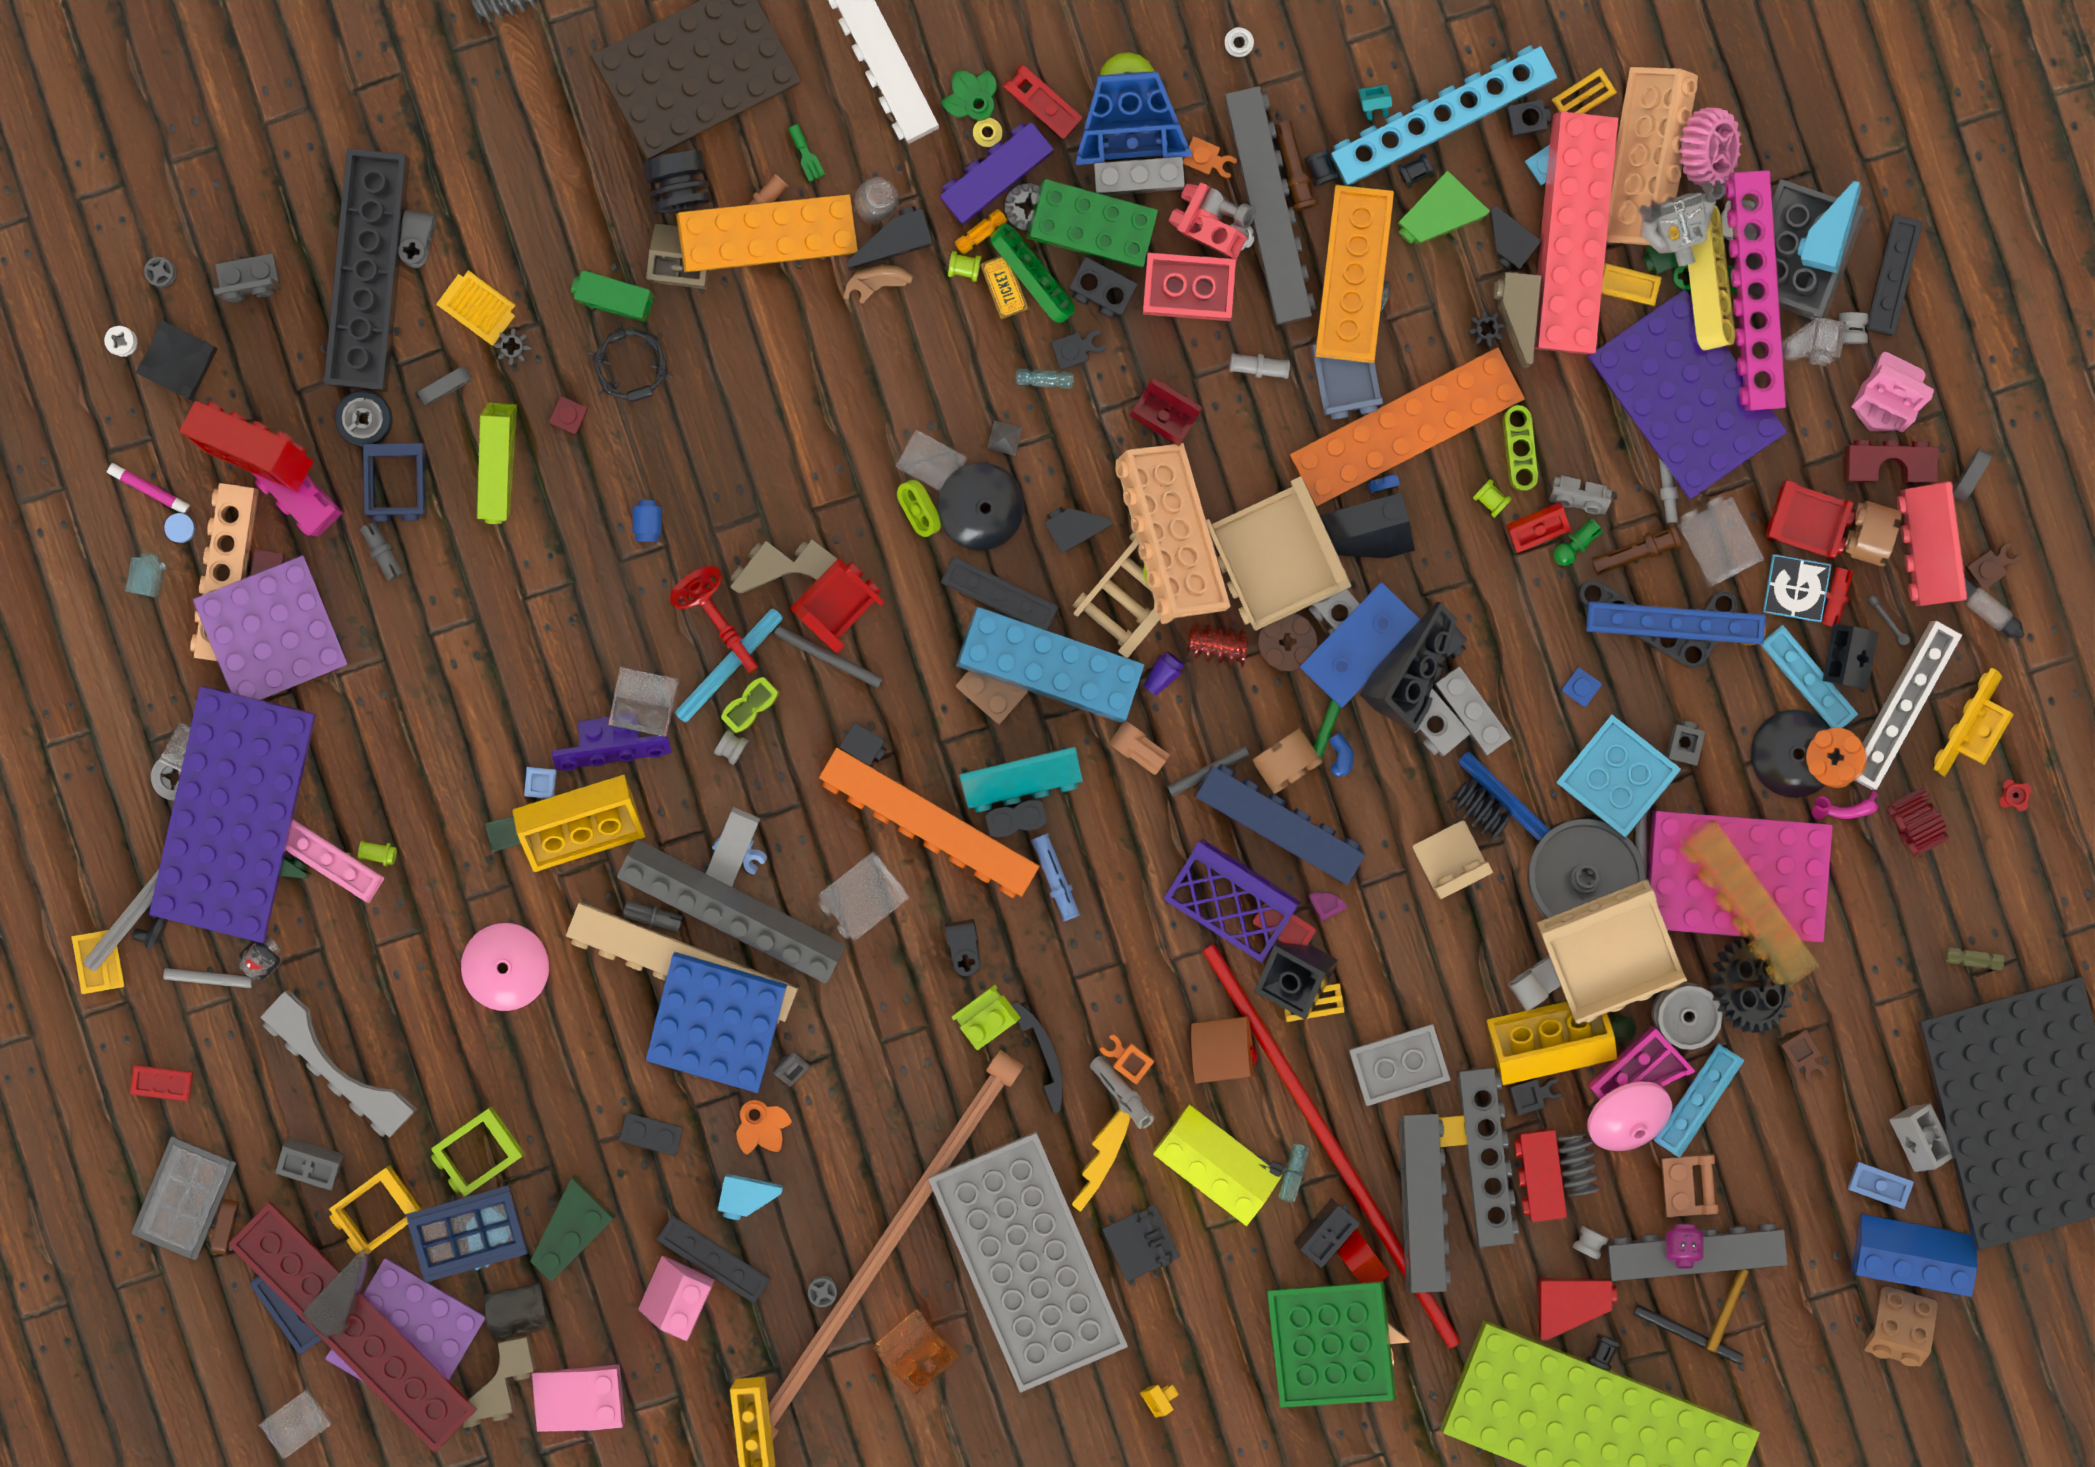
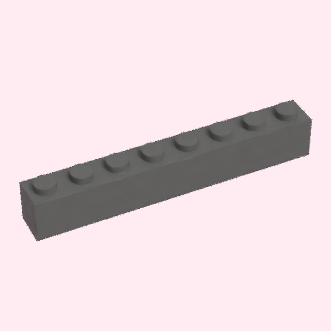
(1267, 195)
(731, 911)

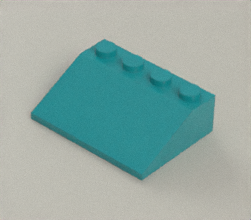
(1021, 778)

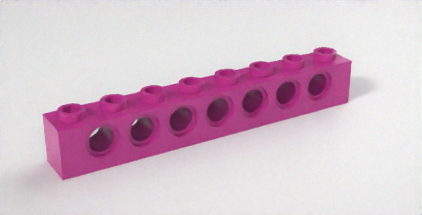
(1765, 276)

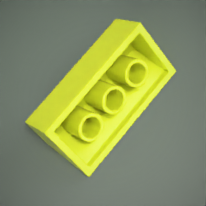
(1216, 1164)

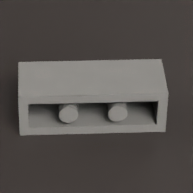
(1139, 176)
(1472, 710)

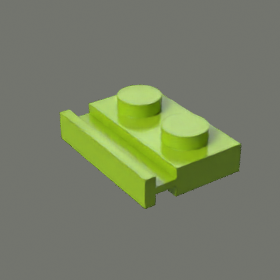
(986, 1017)

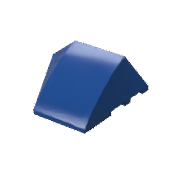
(1131, 120)

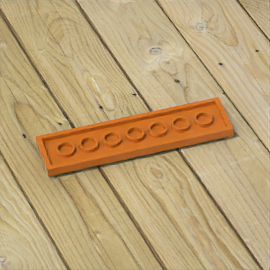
(1407, 426)

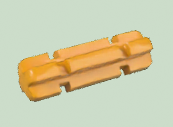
(980, 231)

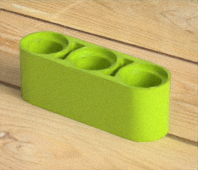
(1524, 434)

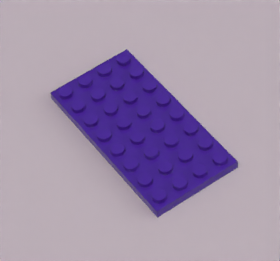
(232, 814)

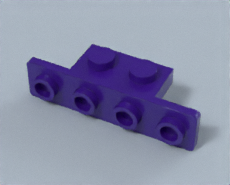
(608, 744)

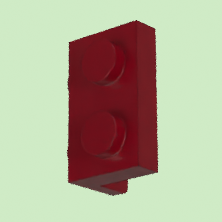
(1166, 411)

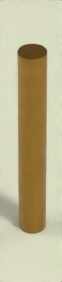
(1727, 1310)

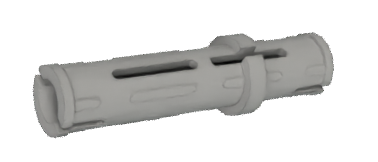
(1128, 1100)

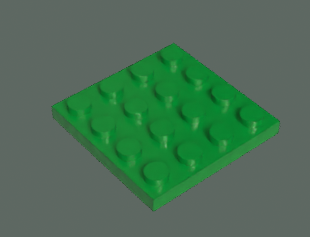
(1331, 1344)

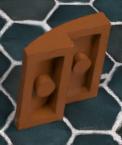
(1221, 1049)

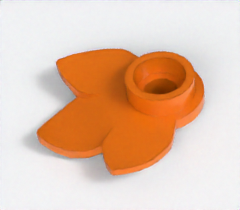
(763, 1131)

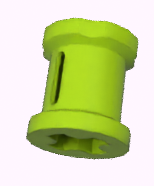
(964, 266)
(1492, 498)

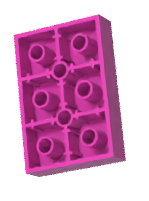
(1783, 855)

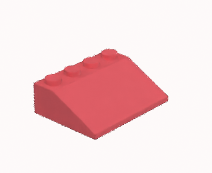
(1932, 544)

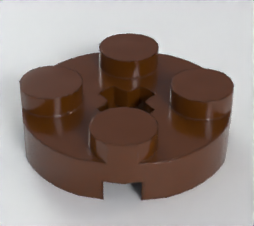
(1275, 654)

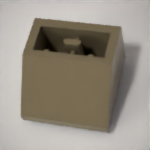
(666, 260)

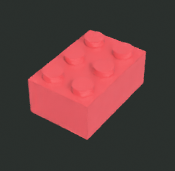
(1189, 286)

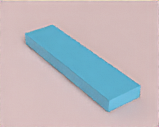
(1808, 678)
(1699, 1100)

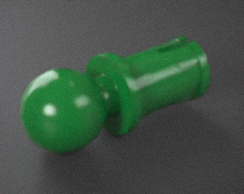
(1565, 553)

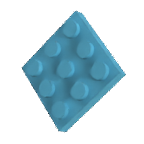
(1618, 776)

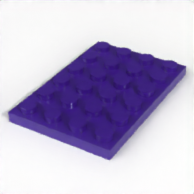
(1684, 397)

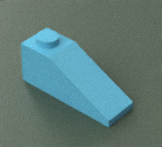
(1829, 234)

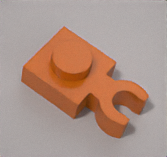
(1205, 158)

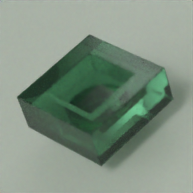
(502, 834)

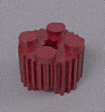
(1918, 822)

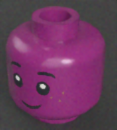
(1684, 1245)

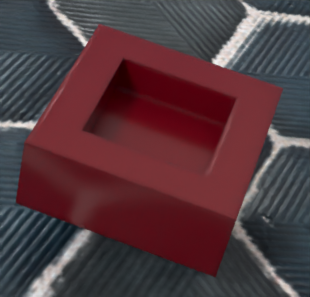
(568, 415)

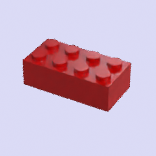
(247, 445)

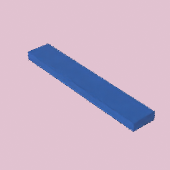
(1675, 623)

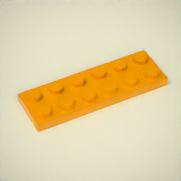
(766, 233)
(1354, 274)

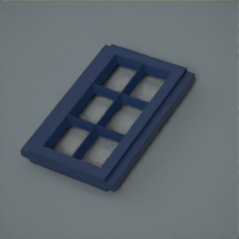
(466, 1233)

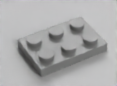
(1399, 1064)

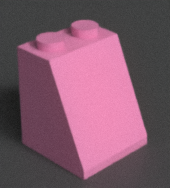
(675, 1297)

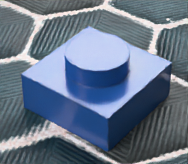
(1581, 687)

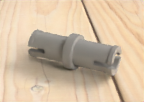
(1259, 365)

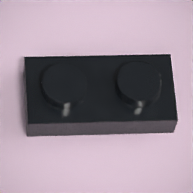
(651, 1133)

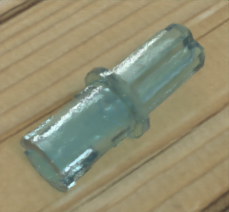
(1294, 1172)

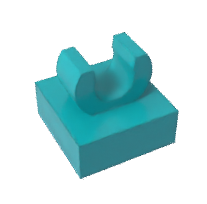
(1375, 98)

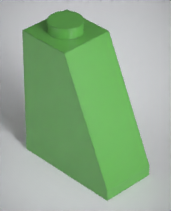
(1440, 211)

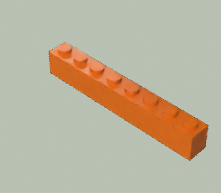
(929, 822)

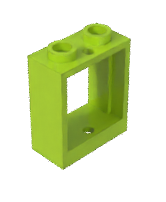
(502, 1136)

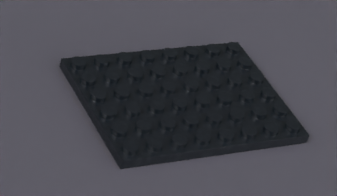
(2018, 1108)

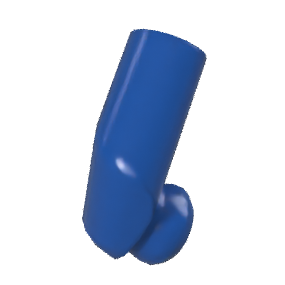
(1344, 756)

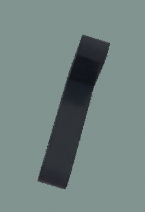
(1677, 650)

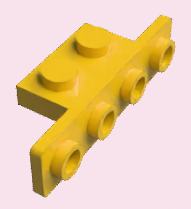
(1978, 728)

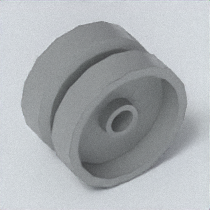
(1699, 1028)

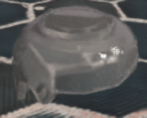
(876, 200)

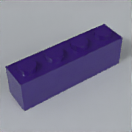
(997, 173)

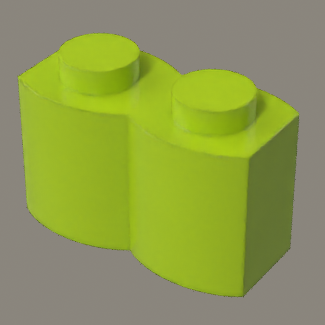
(756, 698)

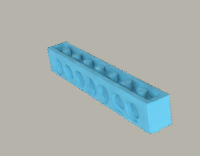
(1539, 75)

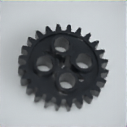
(1750, 1007)

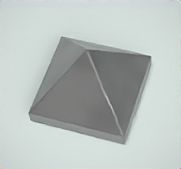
(1004, 438)
(791, 1068)

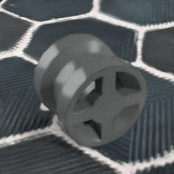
(155, 269)
(819, 1295)

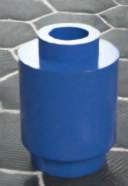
(647, 521)

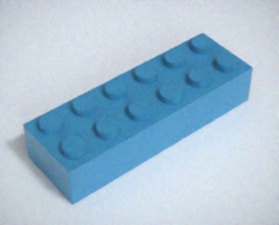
(1050, 665)

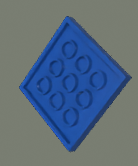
(716, 1022)

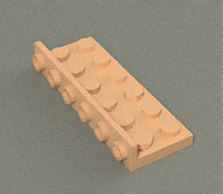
(1648, 146)
(1171, 532)

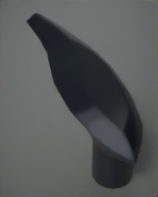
(153, 935)

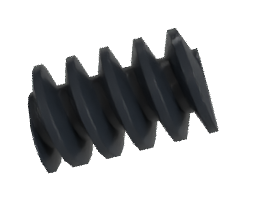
(1480, 808)

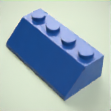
(1915, 1255)

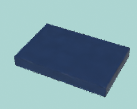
(294, 1328)

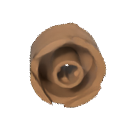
(1873, 533)
(1287, 761)

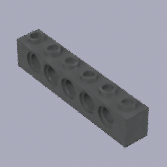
(1504, 1230)

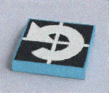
(1796, 588)

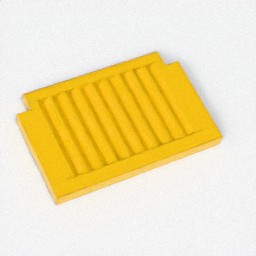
(478, 306)

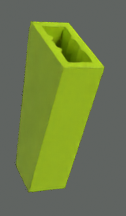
(496, 462)

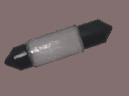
(1992, 610)

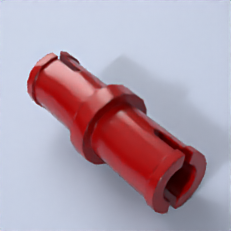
(1837, 596)

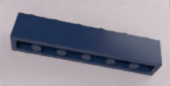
(1279, 824)

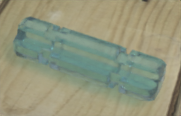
(1044, 378)

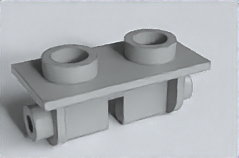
(1593, 499)

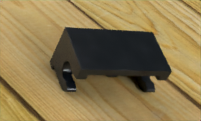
(1326, 1233)

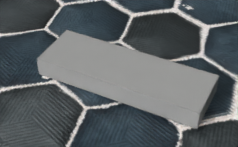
(732, 846)

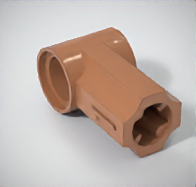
(1134, 744)

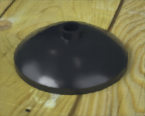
(961, 501)
(1773, 753)

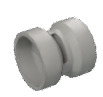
(1854, 321)

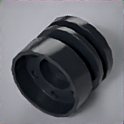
(677, 182)

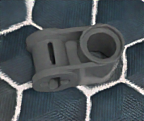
(417, 232)

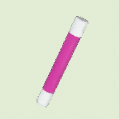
(148, 488)

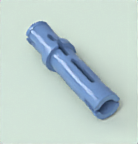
(1060, 889)

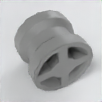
(731, 746)
(1590, 1242)

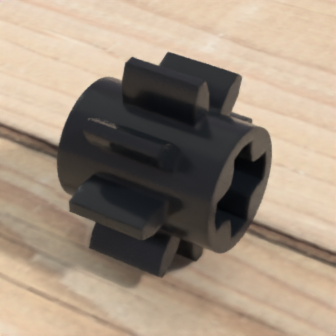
(1478, 329)

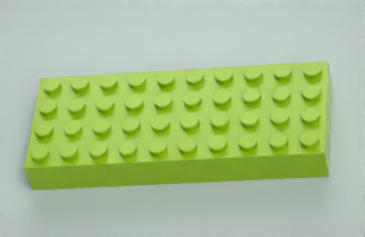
(1569, 1413)

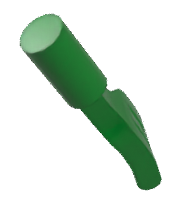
(809, 161)

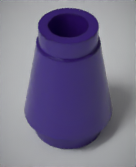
(1164, 672)

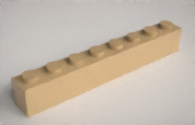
(647, 947)

